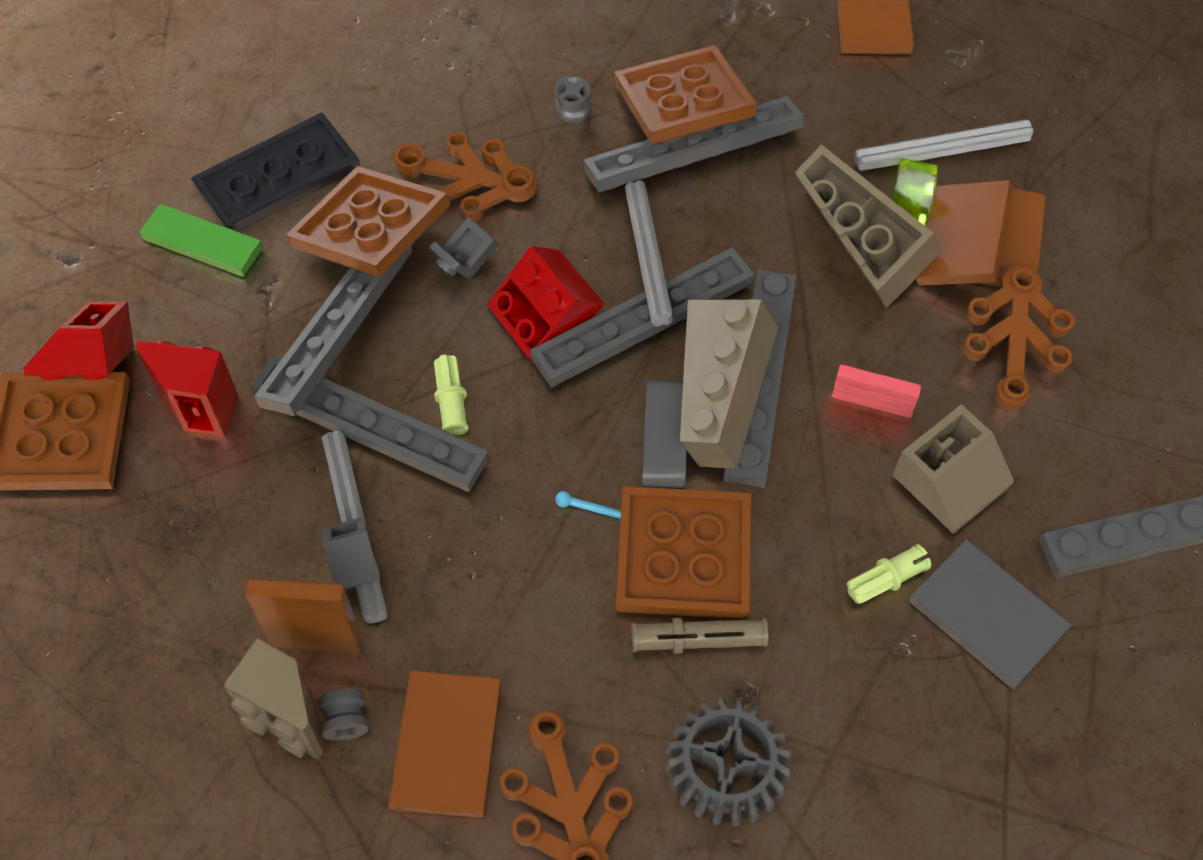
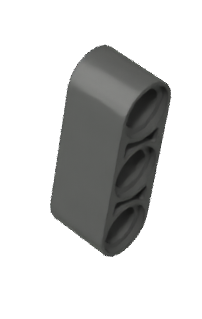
(662, 452)

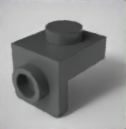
(465, 249)

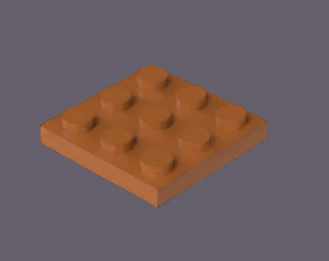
(684, 94)
(368, 221)
(60, 431)
(684, 552)

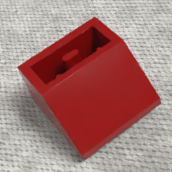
(543, 298)
(86, 344)
(191, 384)

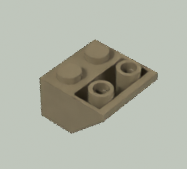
(955, 469)
(276, 699)

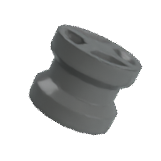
(572, 99)
(343, 714)

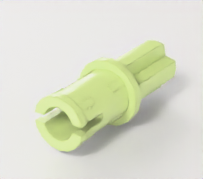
(450, 395)
(888, 574)

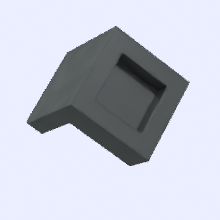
(350, 553)

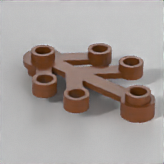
(512, 182)
(1019, 329)
(568, 806)

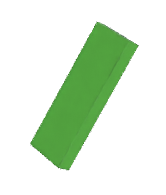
(201, 240)

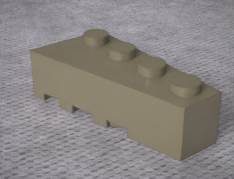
(873, 229)
(722, 377)

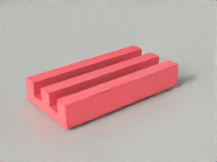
(876, 391)

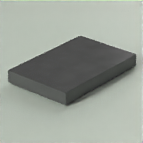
(989, 614)

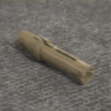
(752, 634)

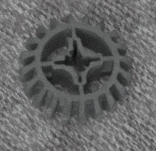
(746, 763)

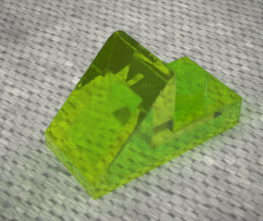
(915, 188)

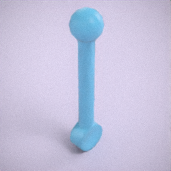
(564, 499)

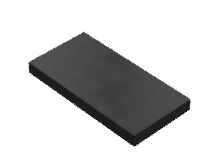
(275, 173)

